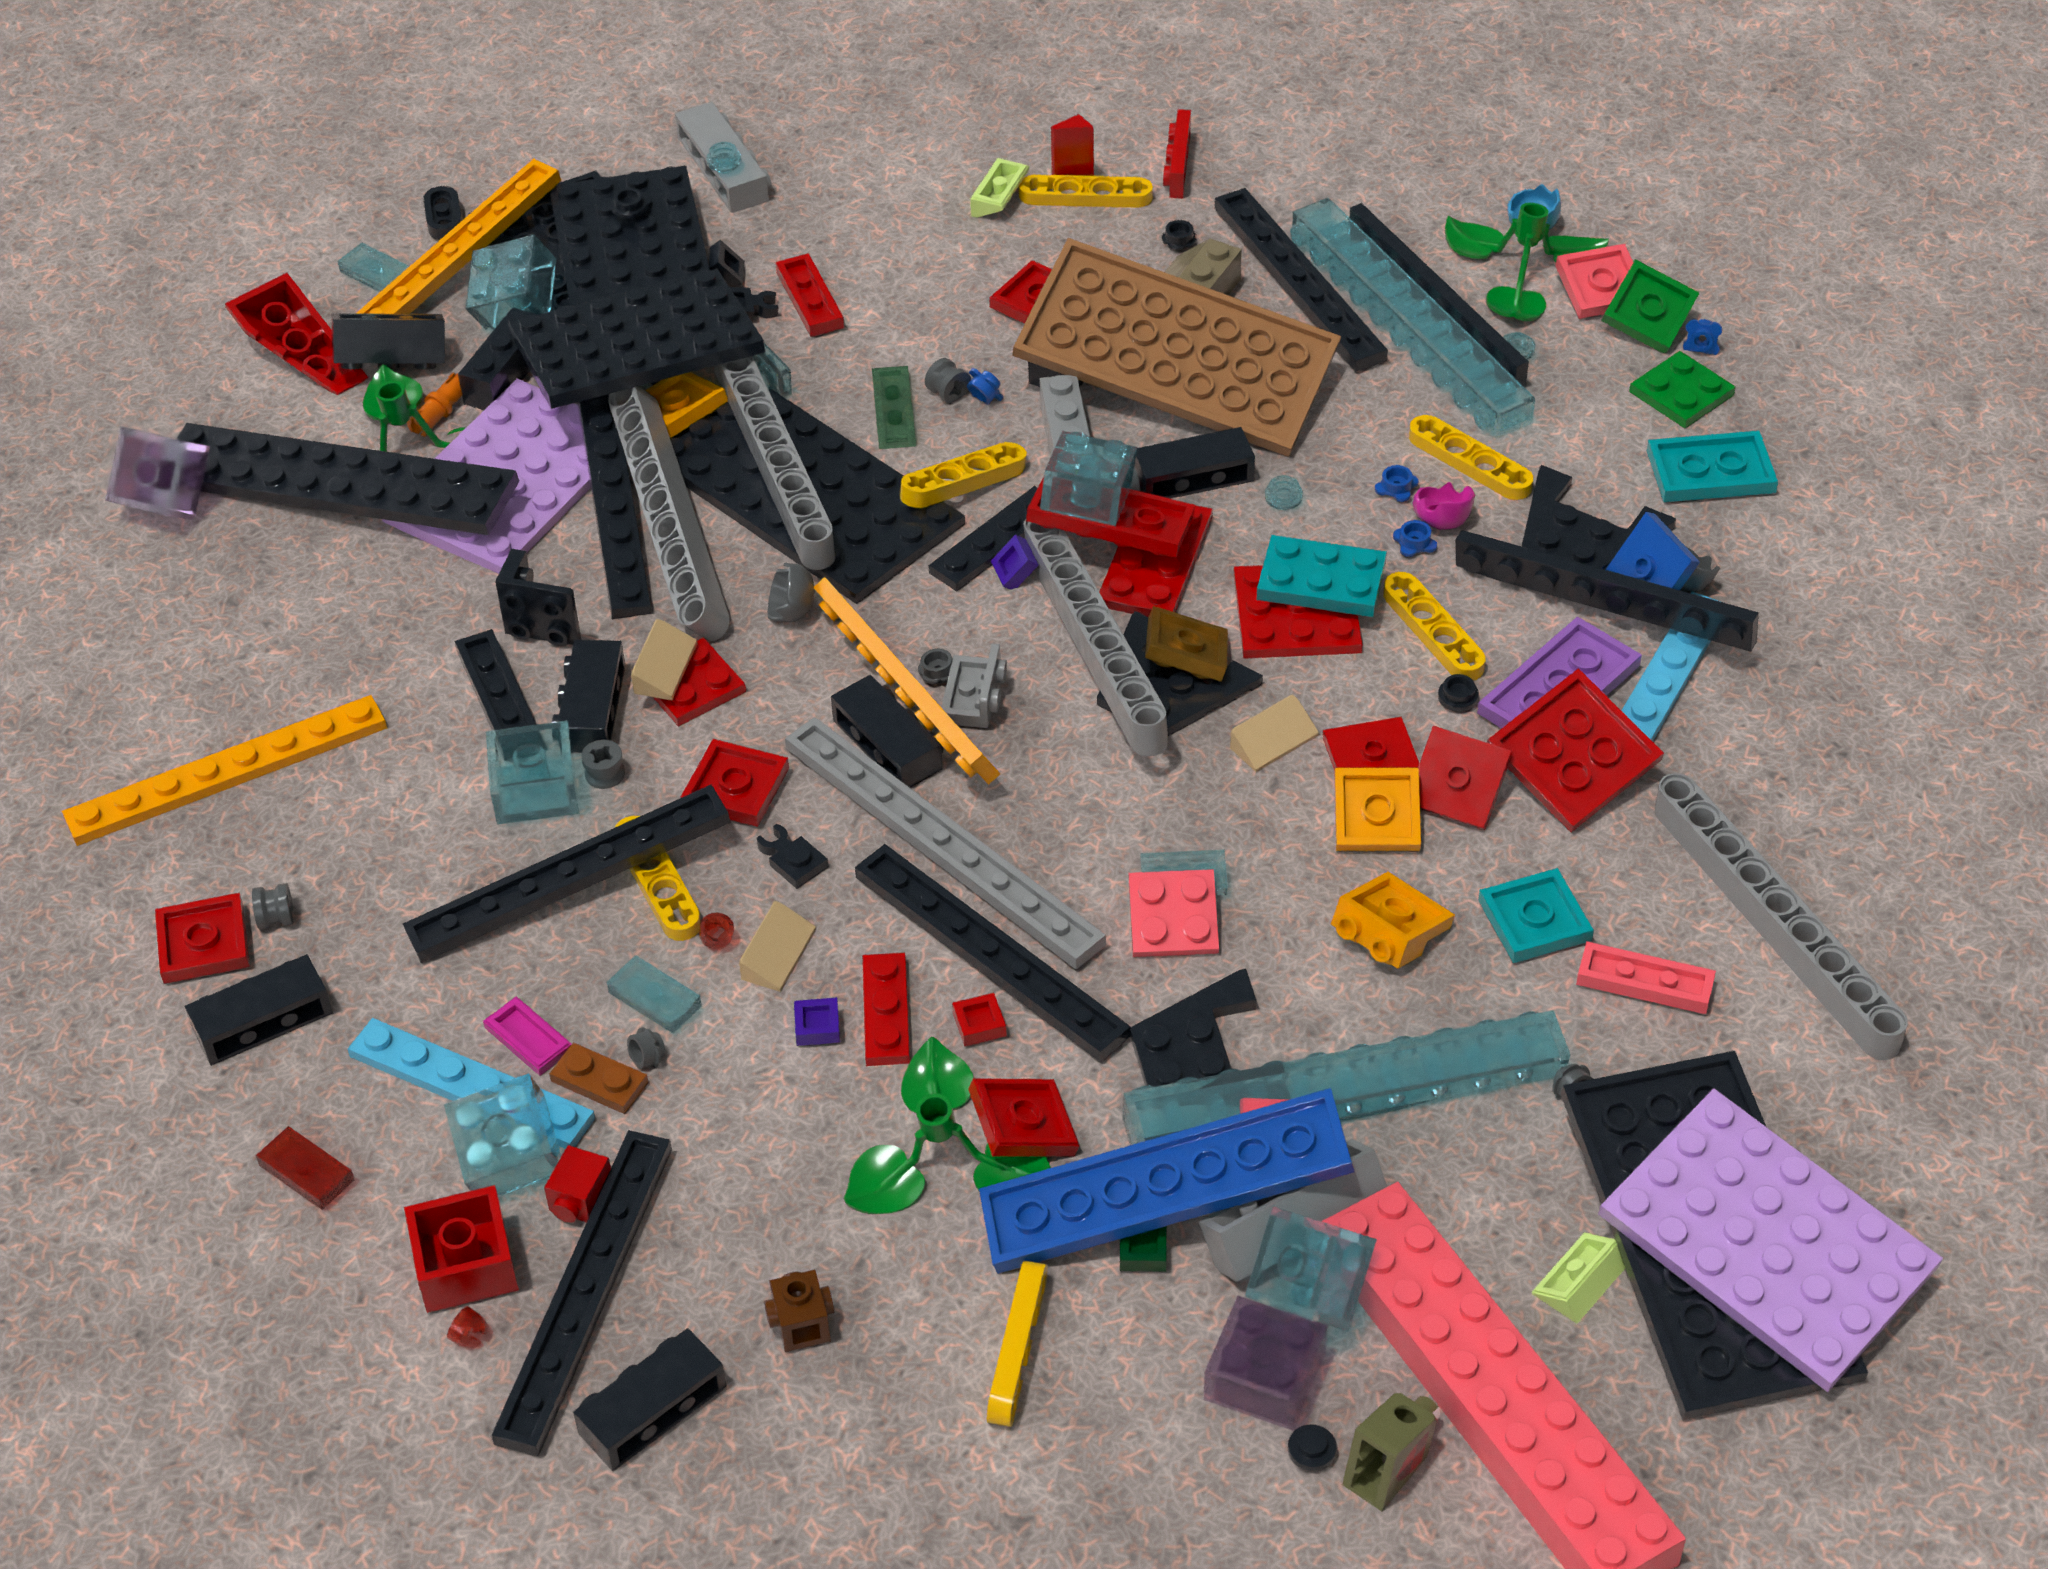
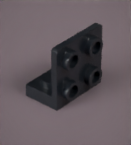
(533, 607)

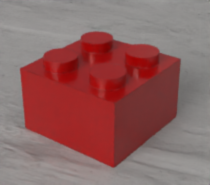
(460, 1249)

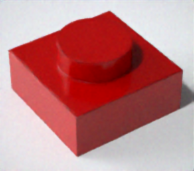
(979, 1019)

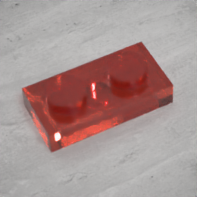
(305, 1167)

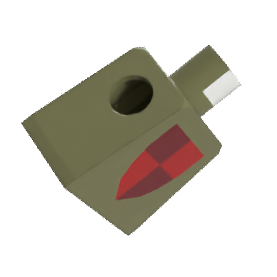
(1401, 1432)

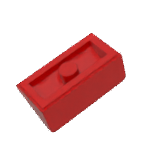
(1072, 147)

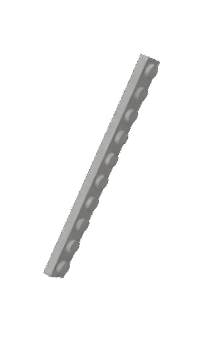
(947, 843)

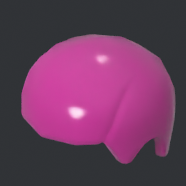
(1444, 506)

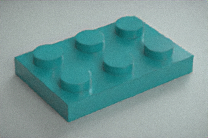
(1711, 466)
(1321, 575)

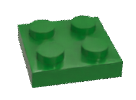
(1650, 306)
(1682, 389)

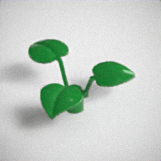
(1531, 227)
(393, 400)
(932, 1088)

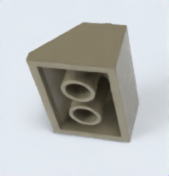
(1209, 265)

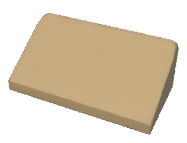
(662, 661)
(1272, 733)
(775, 947)

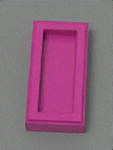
(527, 1035)

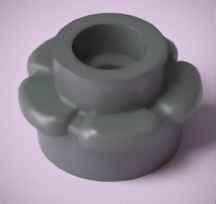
(935, 666)
(645, 1048)
(1567, 1075)

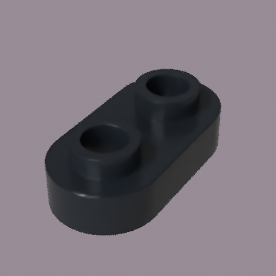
(441, 210)

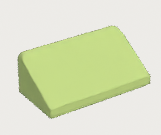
(997, 187)
(1581, 1276)

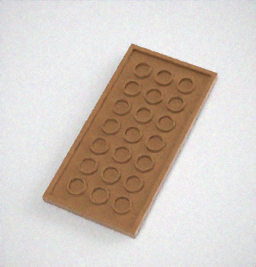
(1177, 346)

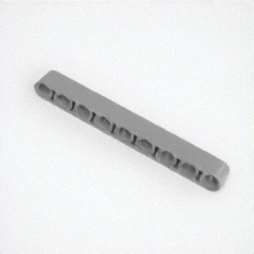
(778, 462)
(669, 513)
(1099, 640)
(1781, 917)

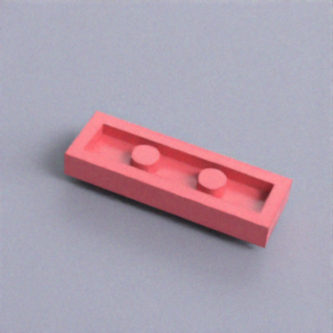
(1646, 977)

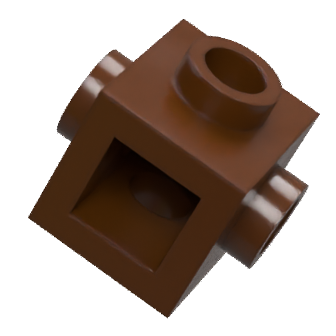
(799, 1310)

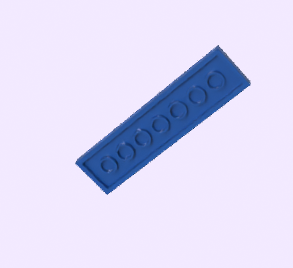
(1165, 1180)

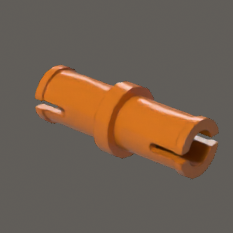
(437, 404)

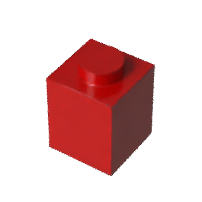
(576, 1184)

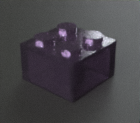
(157, 473)
(1265, 1362)

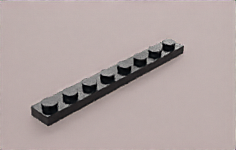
(1300, 278)
(1442, 293)
(614, 510)
(1607, 590)
(566, 873)
(993, 953)
(581, 1294)

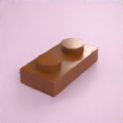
(598, 1078)

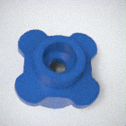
(1709, 329)
(984, 386)
(1397, 482)
(1414, 538)

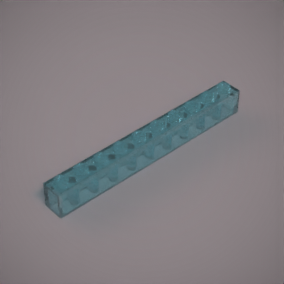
(1413, 319)
(1365, 1077)

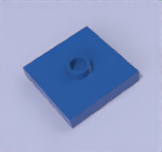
(1654, 555)

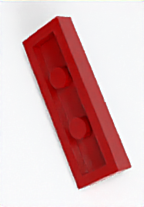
(1177, 154)
(809, 295)
(885, 1009)

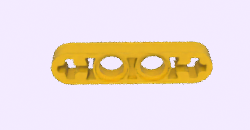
(1086, 191)
(1474, 454)
(929, 487)
(1439, 624)
(661, 877)
(1016, 1343)

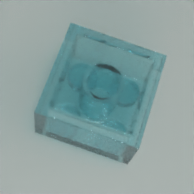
(510, 276)
(1088, 477)
(532, 772)
(504, 1136)
(1310, 1268)

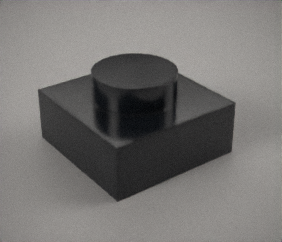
(727, 262)

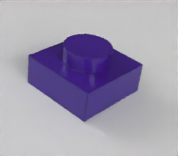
(1014, 562)
(816, 1021)

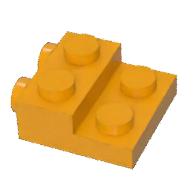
(1390, 919)

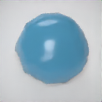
(1539, 195)

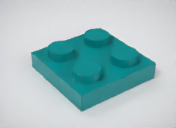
(1535, 915)

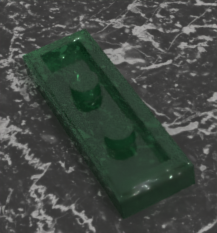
(893, 407)

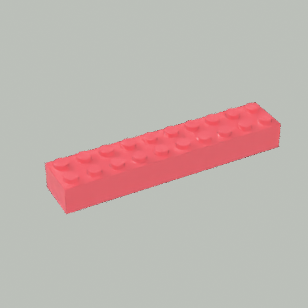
(1504, 1396)

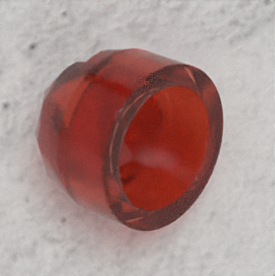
(710, 925)
(462, 1325)

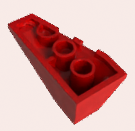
(293, 329)

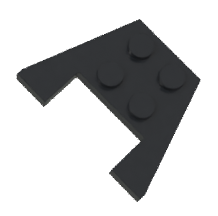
(1570, 532)
(1181, 694)
(1186, 1036)

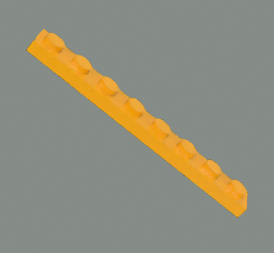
(472, 233)
(910, 690)
(223, 770)

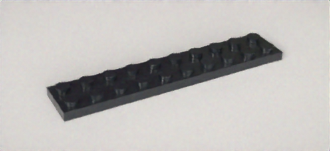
(353, 479)

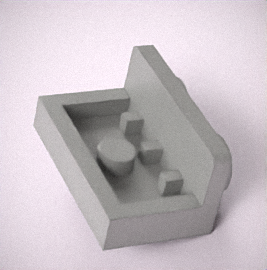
(973, 689)

